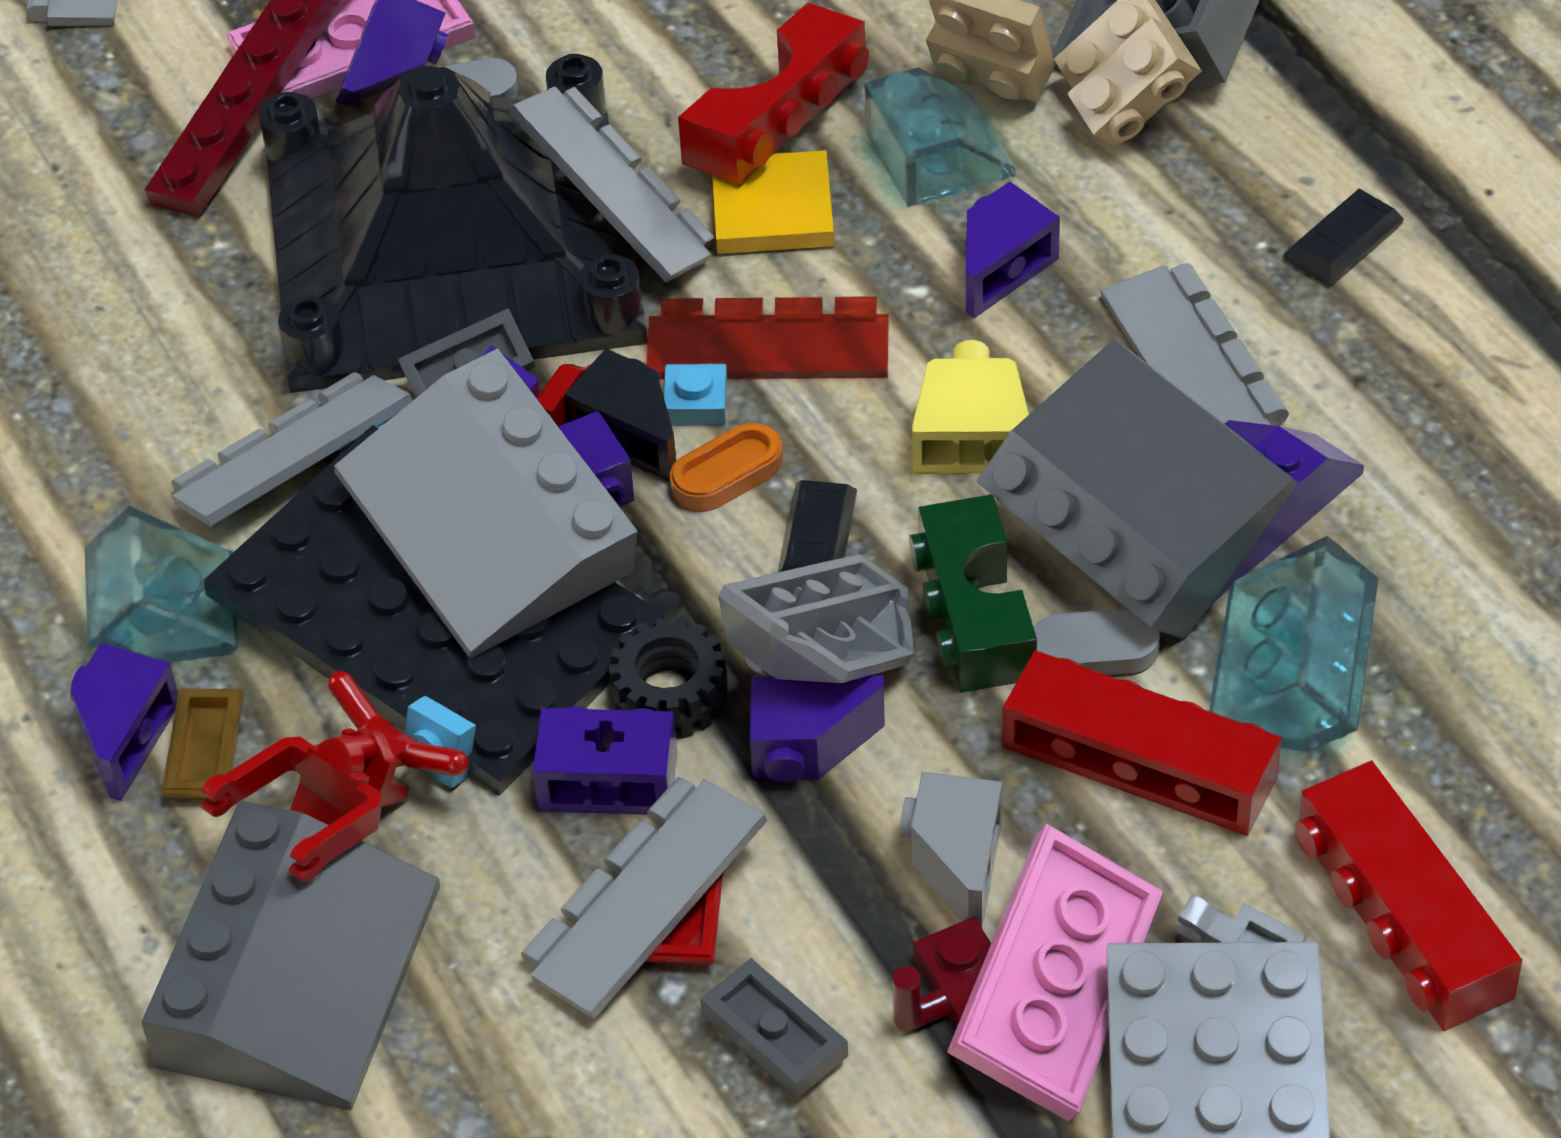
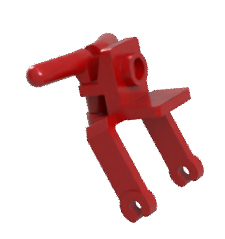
(340, 778)

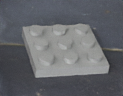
(1216, 1040)

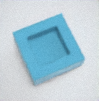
(696, 394)
(439, 726)

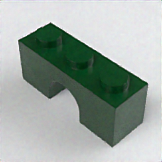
(982, 633)

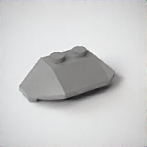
(820, 621)

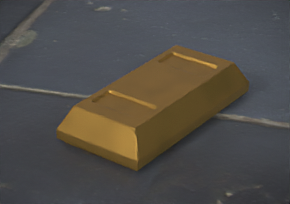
(201, 740)

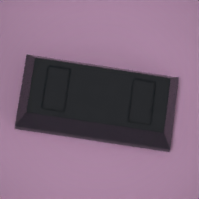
(1344, 237)
(817, 524)

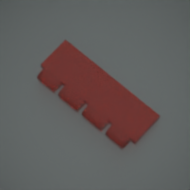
(786, 345)

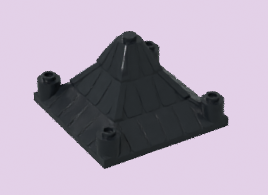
(435, 224)

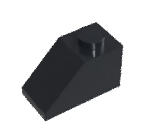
(632, 406)

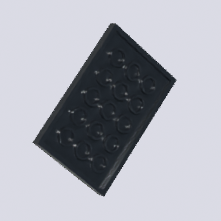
(344, 602)

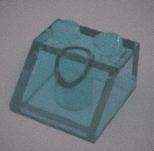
(931, 136)
(151, 593)

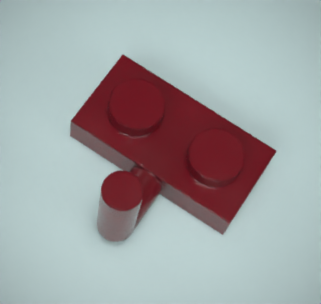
(951, 966)

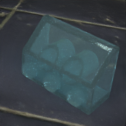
(1298, 646)

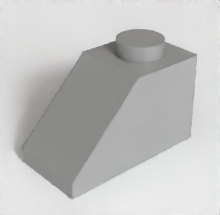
(955, 838)

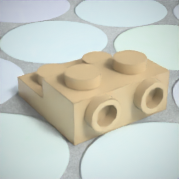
(992, 45)
(1126, 69)

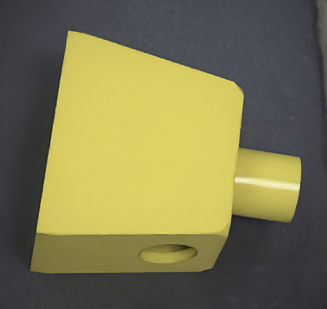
(965, 410)

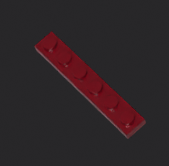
(233, 104)

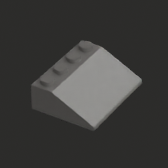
(488, 505)

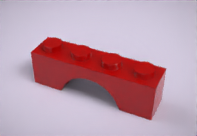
(740, 128)

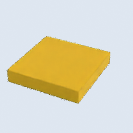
(776, 206)

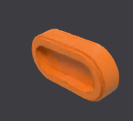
(726, 467)

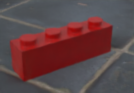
(1141, 742)
(1407, 896)

